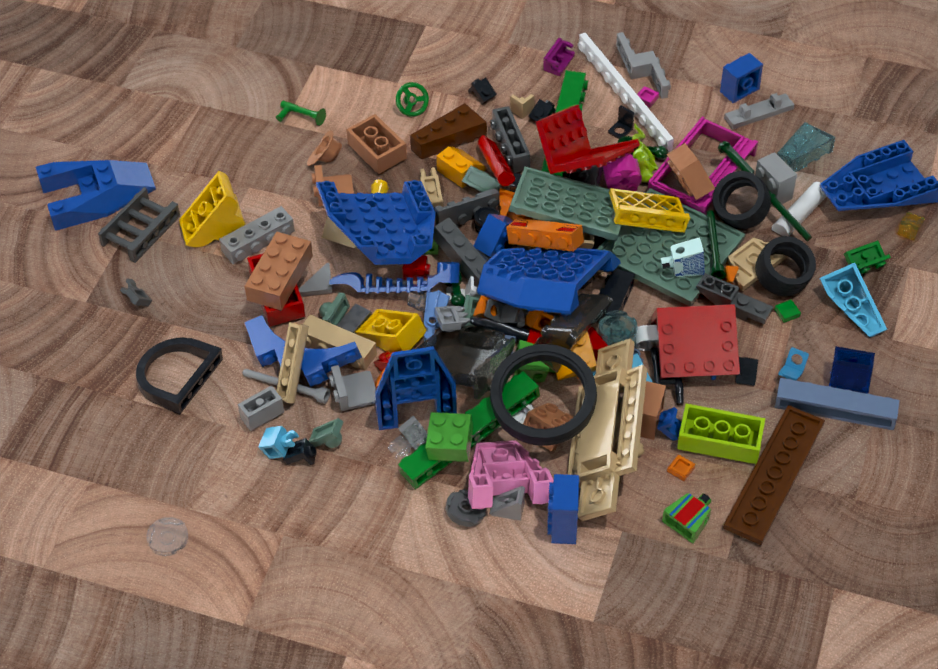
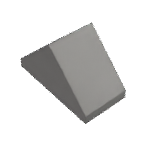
(509, 504)

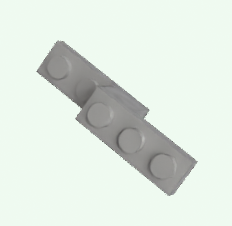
(643, 65)

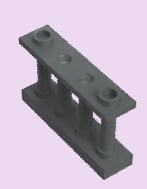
(145, 238)

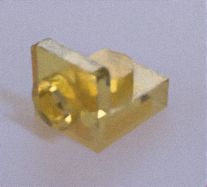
(910, 225)

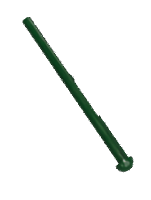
(725, 147)

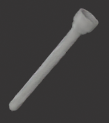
(320, 394)

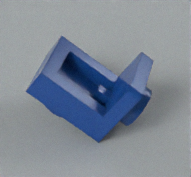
(669, 424)

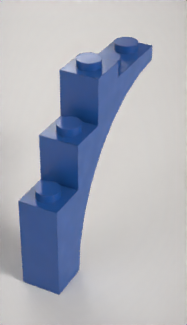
(315, 362)

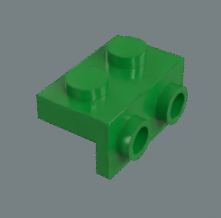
(867, 257)

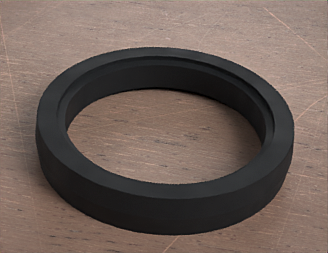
(536, 353)

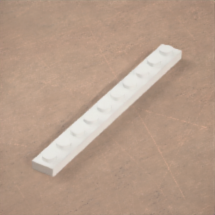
(625, 92)

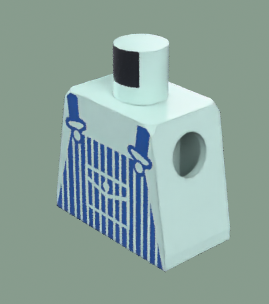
(686, 258)

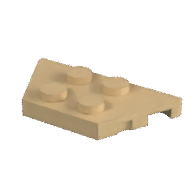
(746, 258)

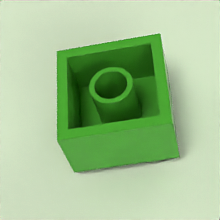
(449, 437)

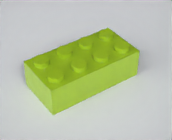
(721, 433)

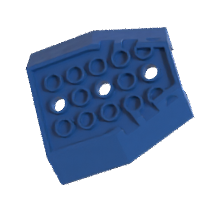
(383, 225)
(542, 277)

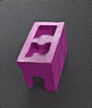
(558, 57)

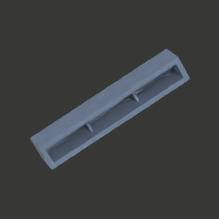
(838, 403)

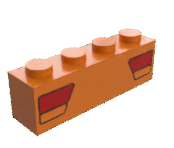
(545, 234)

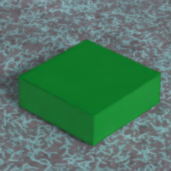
(787, 311)

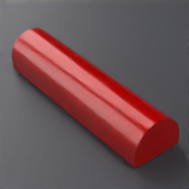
(496, 161)

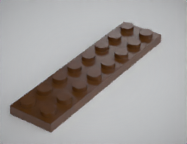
(774, 475)

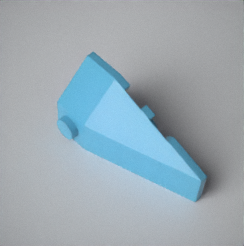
(852, 296)

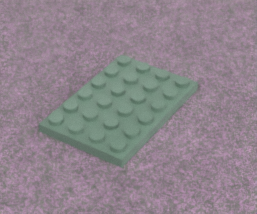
(565, 201)

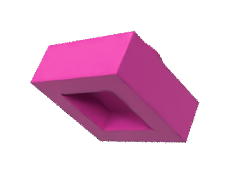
(648, 96)

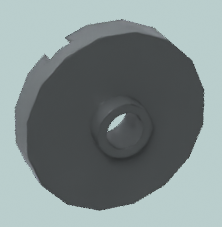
(460, 510)

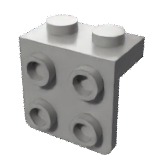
(353, 389)

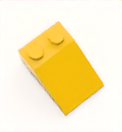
(393, 329)

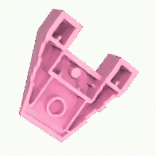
(504, 467)

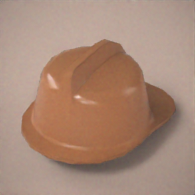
(326, 150)

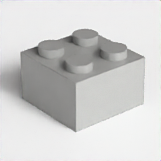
(777, 177)

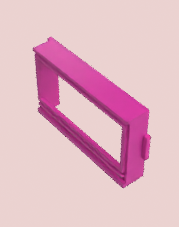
(742, 146)

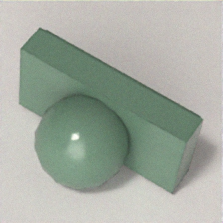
(480, 180)
(334, 311)
(327, 434)

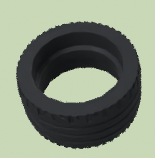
(731, 183)
(798, 252)

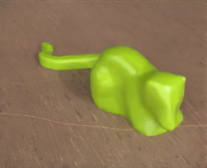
(644, 156)

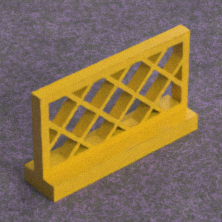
(642, 216)

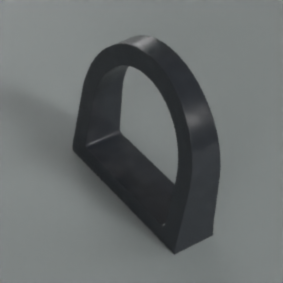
(178, 402)

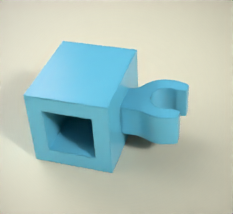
(277, 441)

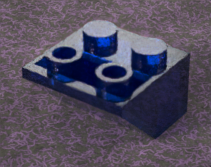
(851, 369)

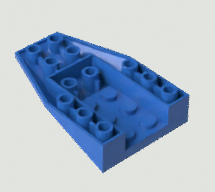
(880, 180)

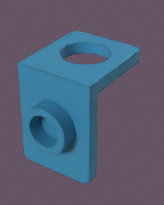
(792, 370)

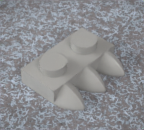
(451, 317)

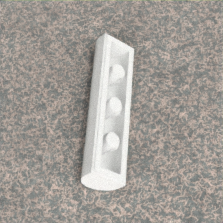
(800, 209)

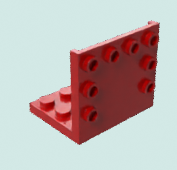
(568, 146)
(697, 341)

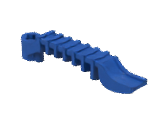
(446, 273)

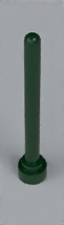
(717, 269)

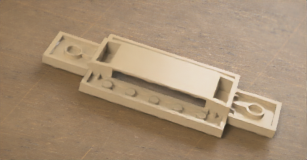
(592, 448)

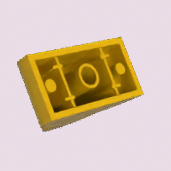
(212, 213)

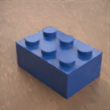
(563, 509)

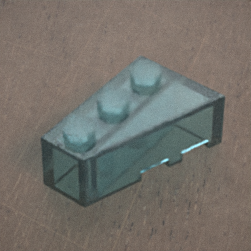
(805, 146)

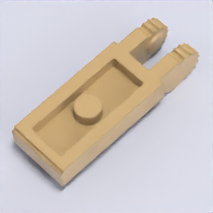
(432, 187)

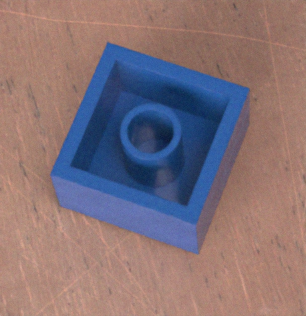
(741, 77)

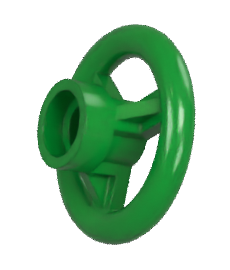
(404, 88)

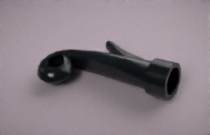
(520, 333)

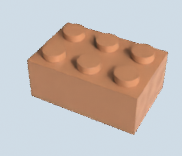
(376, 143)
(689, 172)

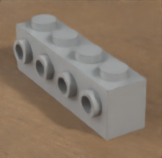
(256, 235)

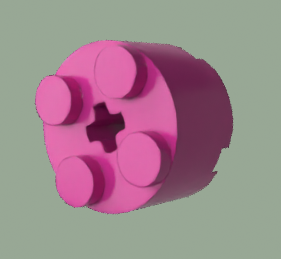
(623, 173)

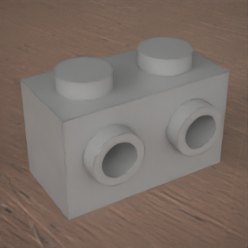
(261, 408)

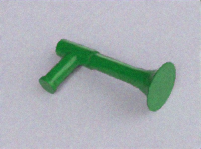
(319, 116)

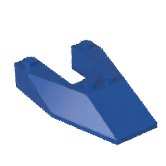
(103, 187)
(413, 378)

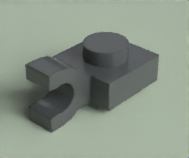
(136, 295)

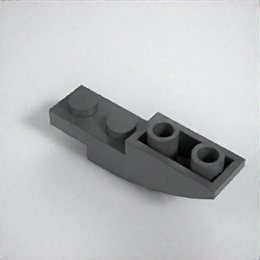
(727, 294)

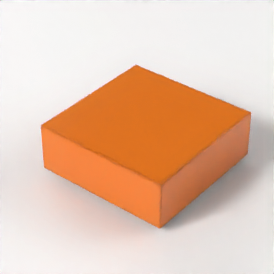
(681, 467)

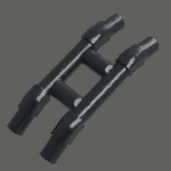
(666, 381)

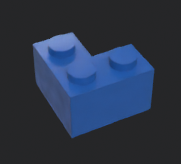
(493, 234)

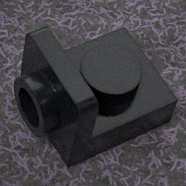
(302, 450)

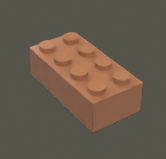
(278, 271)

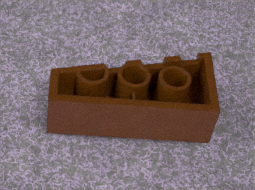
(449, 130)

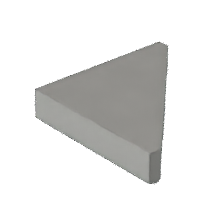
(318, 283)

